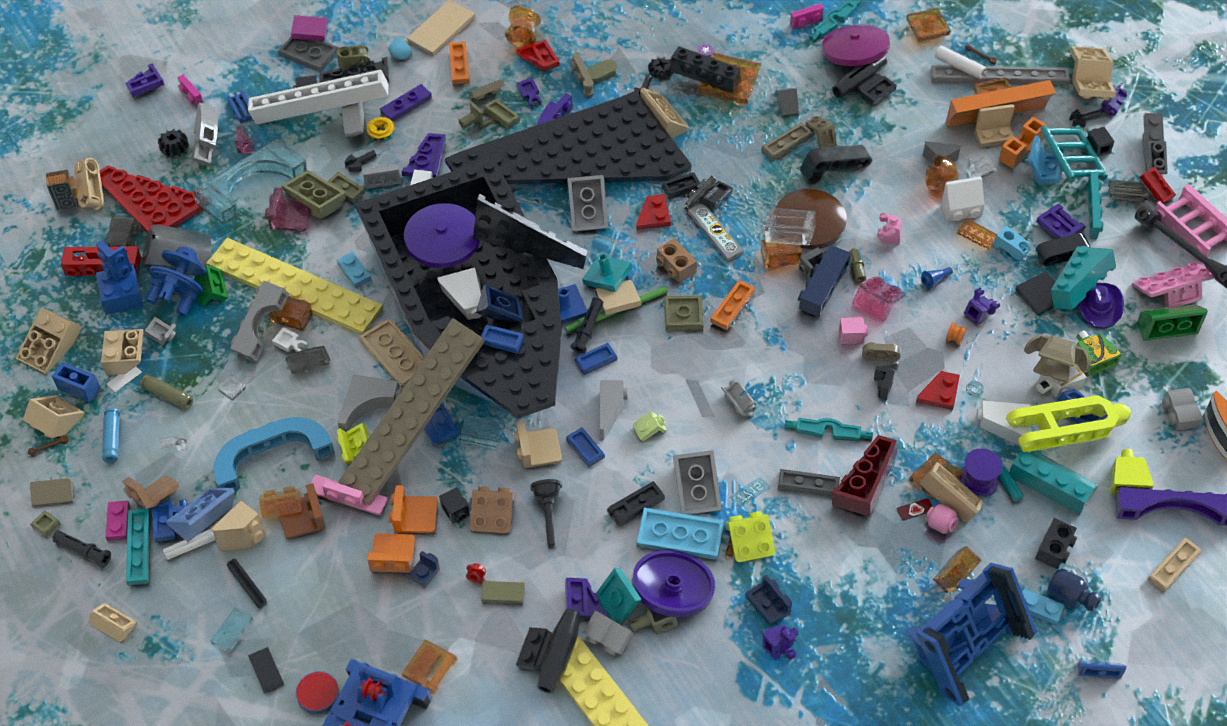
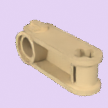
(89, 184)

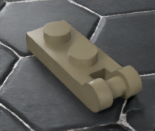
(582, 75)

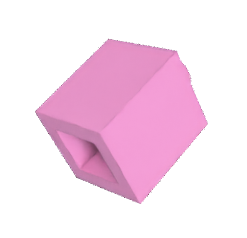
(852, 330)

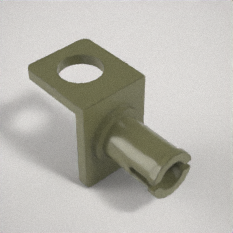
(475, 117)
(647, 620)

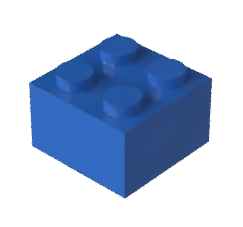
(119, 294)

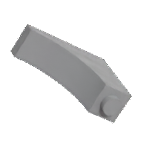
(366, 395)

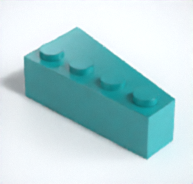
(1081, 275)

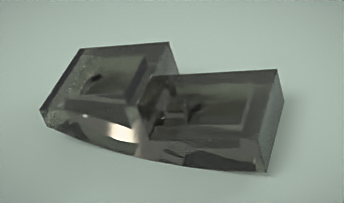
(305, 359)

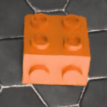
(413, 513)
(392, 553)

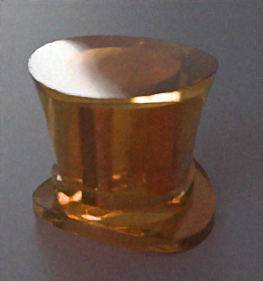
(522, 26)

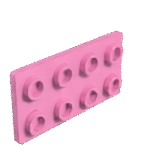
(1178, 285)

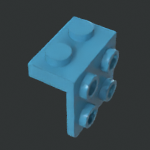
(1044, 166)

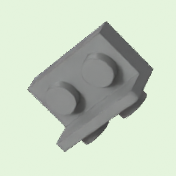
(381, 176)

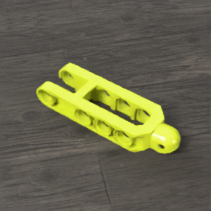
(1053, 436)

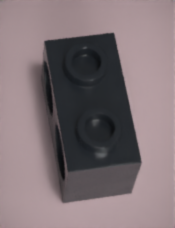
(1054, 542)

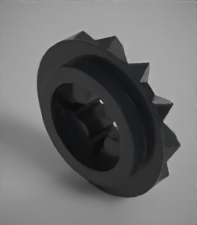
(656, 71)

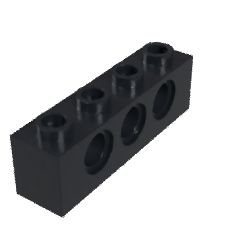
(705, 69)

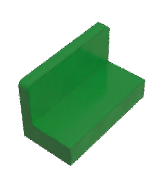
(212, 285)

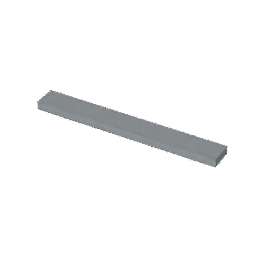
(1014, 75)

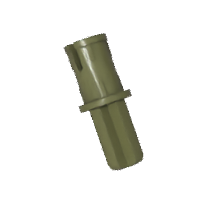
(857, 266)

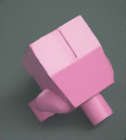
(892, 230)

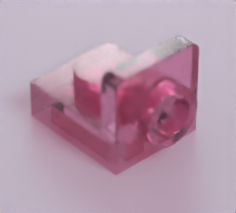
(242, 141)

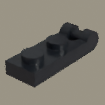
(635, 503)

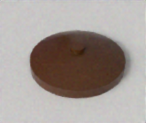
(829, 215)

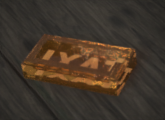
(977, 234)

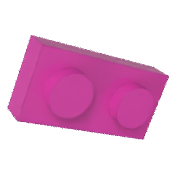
(806, 16)
(191, 92)
(117, 520)

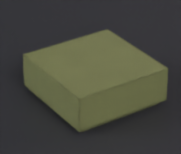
(45, 523)

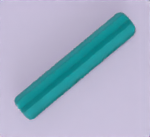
(1010, 484)

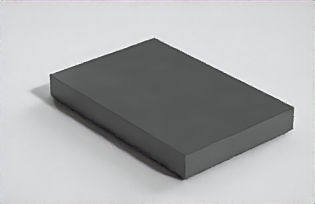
(309, 53)

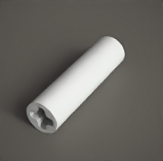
(960, 62)

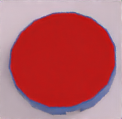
(317, 692)

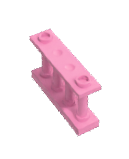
(1200, 207)

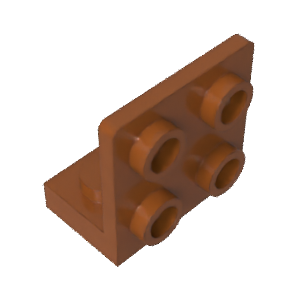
(307, 520)

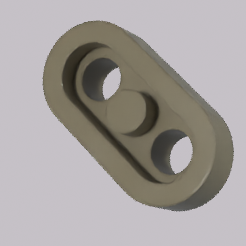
(881, 352)

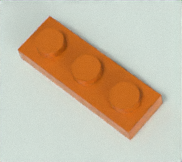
(459, 63)
(732, 304)

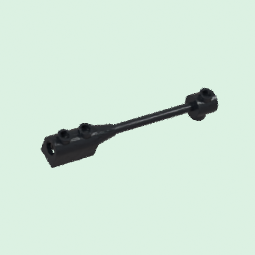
(1151, 220)

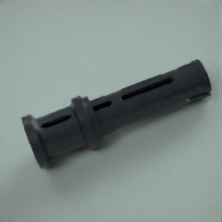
(585, 333)
(88, 551)

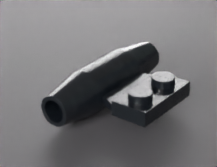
(866, 80)
(550, 650)

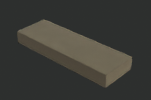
(787, 141)

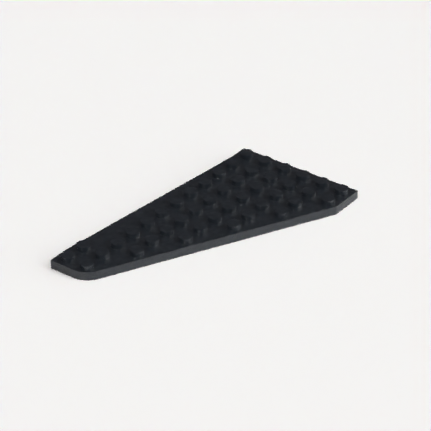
(608, 139)

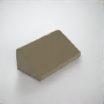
(51, 492)

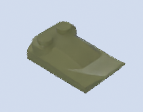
(315, 193)

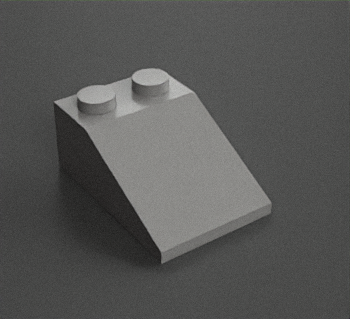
(587, 203)
(697, 482)

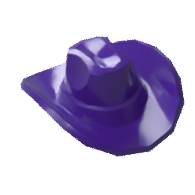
(1102, 305)

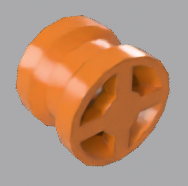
(956, 333)

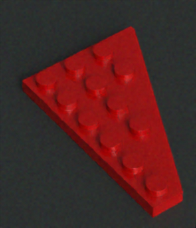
(149, 200)

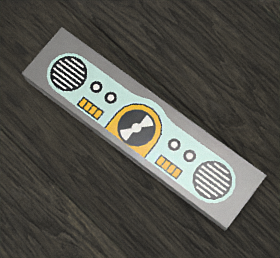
(715, 232)

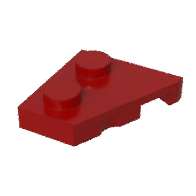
(539, 55)
(654, 213)
(940, 391)

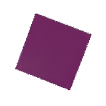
(309, 28)

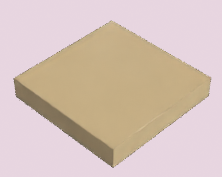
(623, 299)

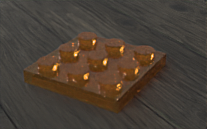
(748, 78)

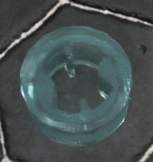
(974, 384)

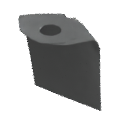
(171, 239)

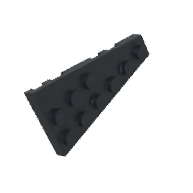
(520, 234)

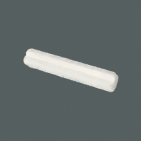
(184, 546)

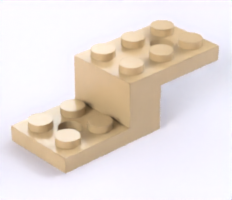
(1092, 72)

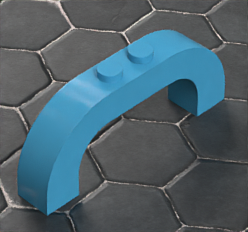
(266, 438)

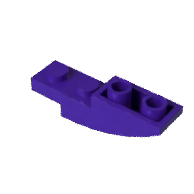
(556, 110)

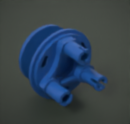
(167, 281)

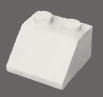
(963, 199)

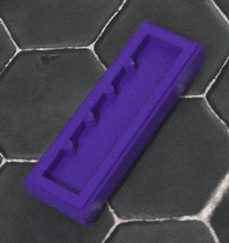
(406, 102)

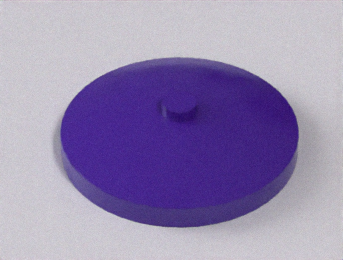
(441, 235)
(673, 583)

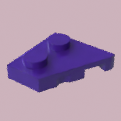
(145, 81)
(582, 598)

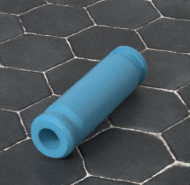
(110, 443)

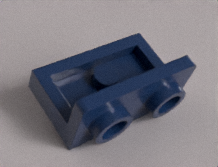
(769, 601)

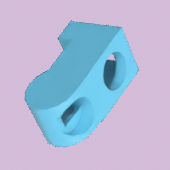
(1012, 243)

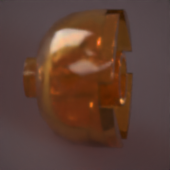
(940, 172)

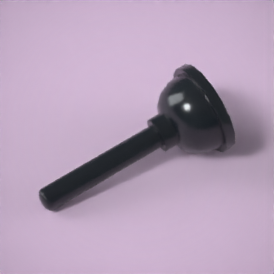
(547, 491)

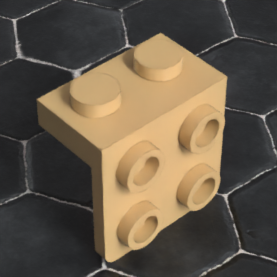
(537, 446)

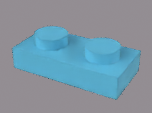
(354, 269)
(1043, 607)

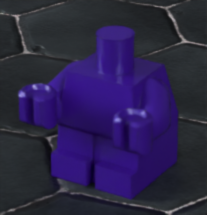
(980, 307)
(779, 640)

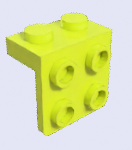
(751, 536)

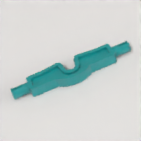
(829, 22)
(839, 431)

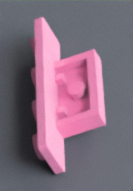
(346, 495)

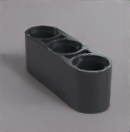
(1060, 249)

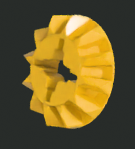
(379, 123)

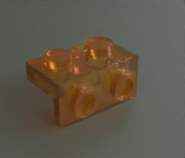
(280, 502)

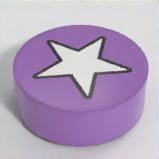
(705, 49)

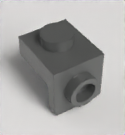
(808, 262)

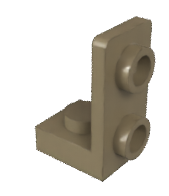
(824, 130)

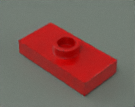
(1157, 185)

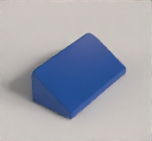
(1101, 669)

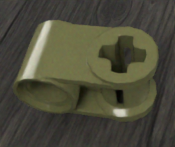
(352, 55)

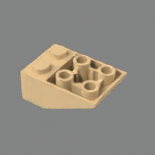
(48, 340)

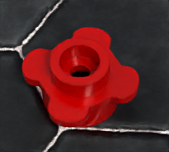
(476, 573)

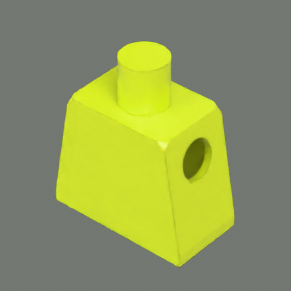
(1130, 472)

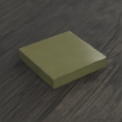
(683, 312)

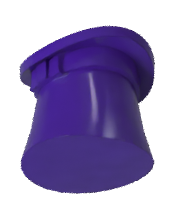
(981, 471)

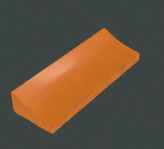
(1023, 97)

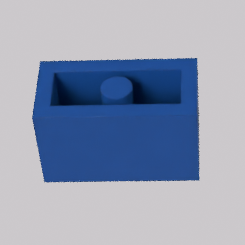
(76, 382)

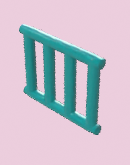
(1064, 160)

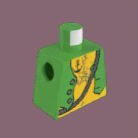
(1100, 351)

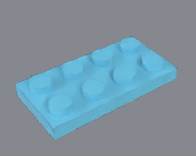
(680, 533)

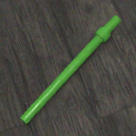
(646, 297)

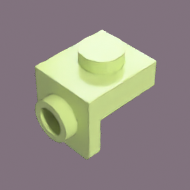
(649, 425)

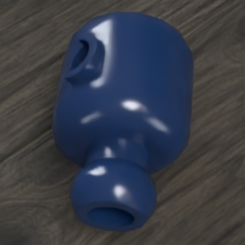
(1072, 591)

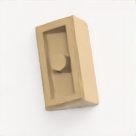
(111, 622)

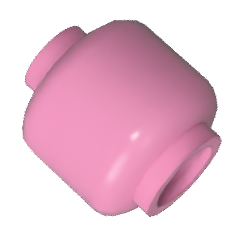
(942, 518)

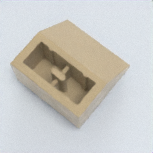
(121, 351)

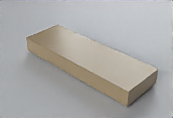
(1174, 564)

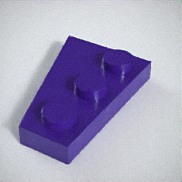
(428, 155)

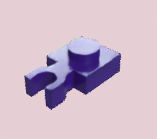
(529, 90)

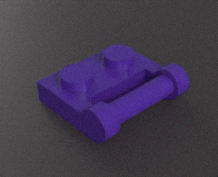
(1056, 225)

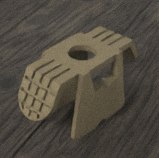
(1060, 351)

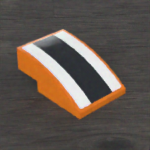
(1216, 422)

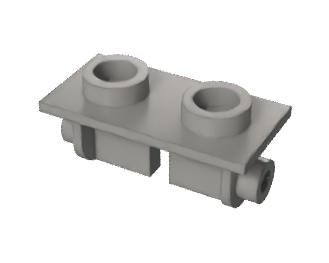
(744, 405)

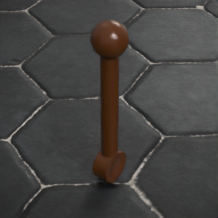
(993, 60)
(63, 439)

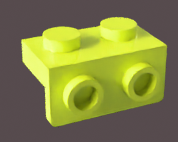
(352, 441)

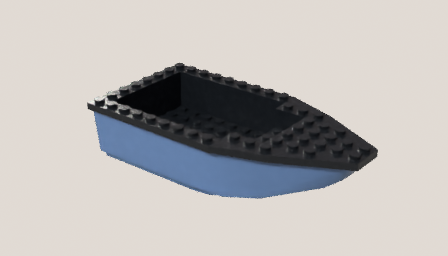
(514, 381)

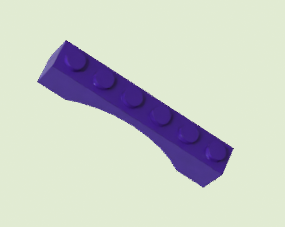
(1135, 503)

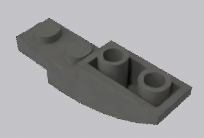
(1153, 142)

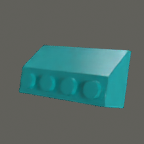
(1053, 480)

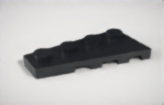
(355, 70)

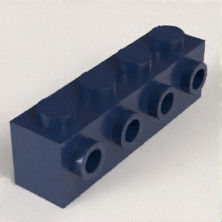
(824, 281)

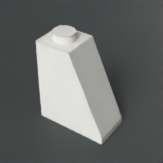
(463, 290)
(993, 419)

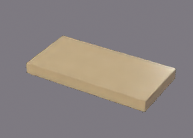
(441, 27)
(392, 351)

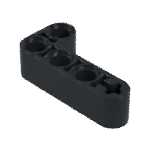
(833, 159)

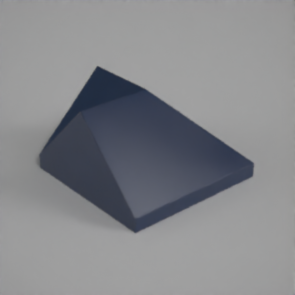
(499, 305)

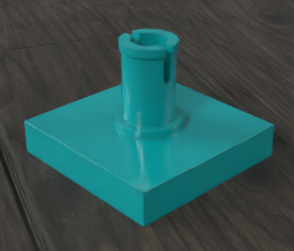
(607, 273)
(618, 596)

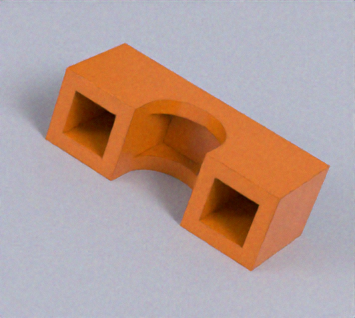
(1017, 149)

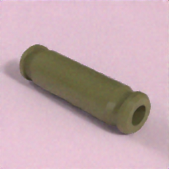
(166, 391)

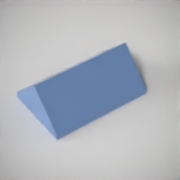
(202, 512)

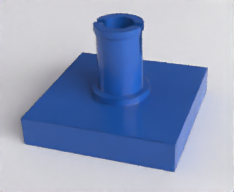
(571, 304)

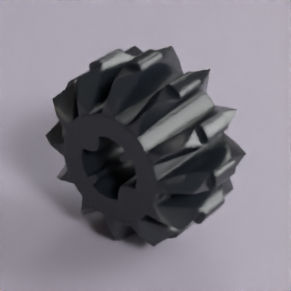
(173, 143)

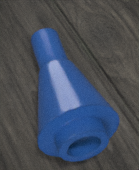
(932, 277)

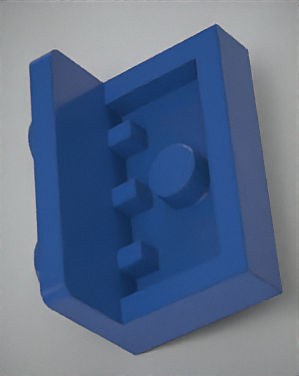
(114, 261)

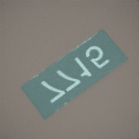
(750, 492)

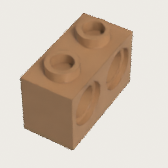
(676, 260)

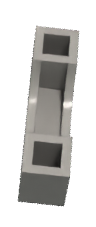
(268, 299)

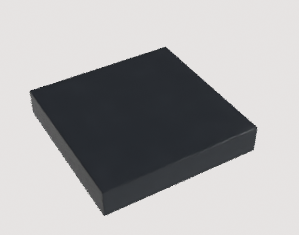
(1037, 292)

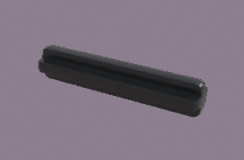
(247, 583)

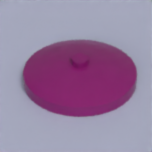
(856, 45)

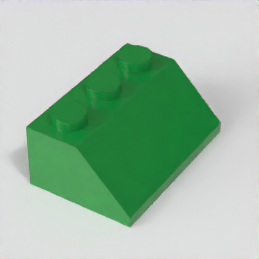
(1171, 322)

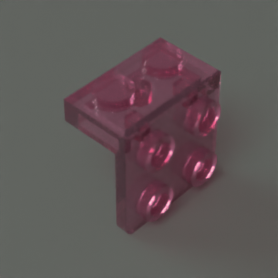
(285, 213)
(877, 297)

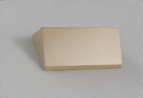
(664, 112)
(951, 492)

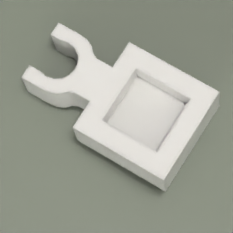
(289, 340)

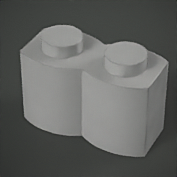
(1182, 409)
(608, 633)

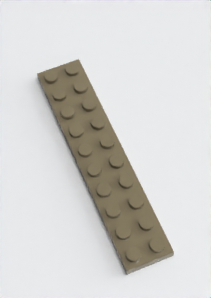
(412, 410)

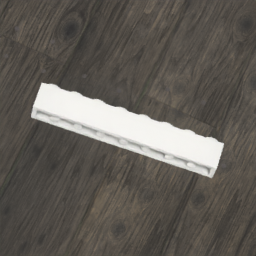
(318, 97)

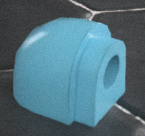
(399, 49)

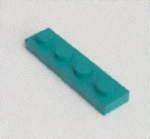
(1094, 208)
(138, 547)

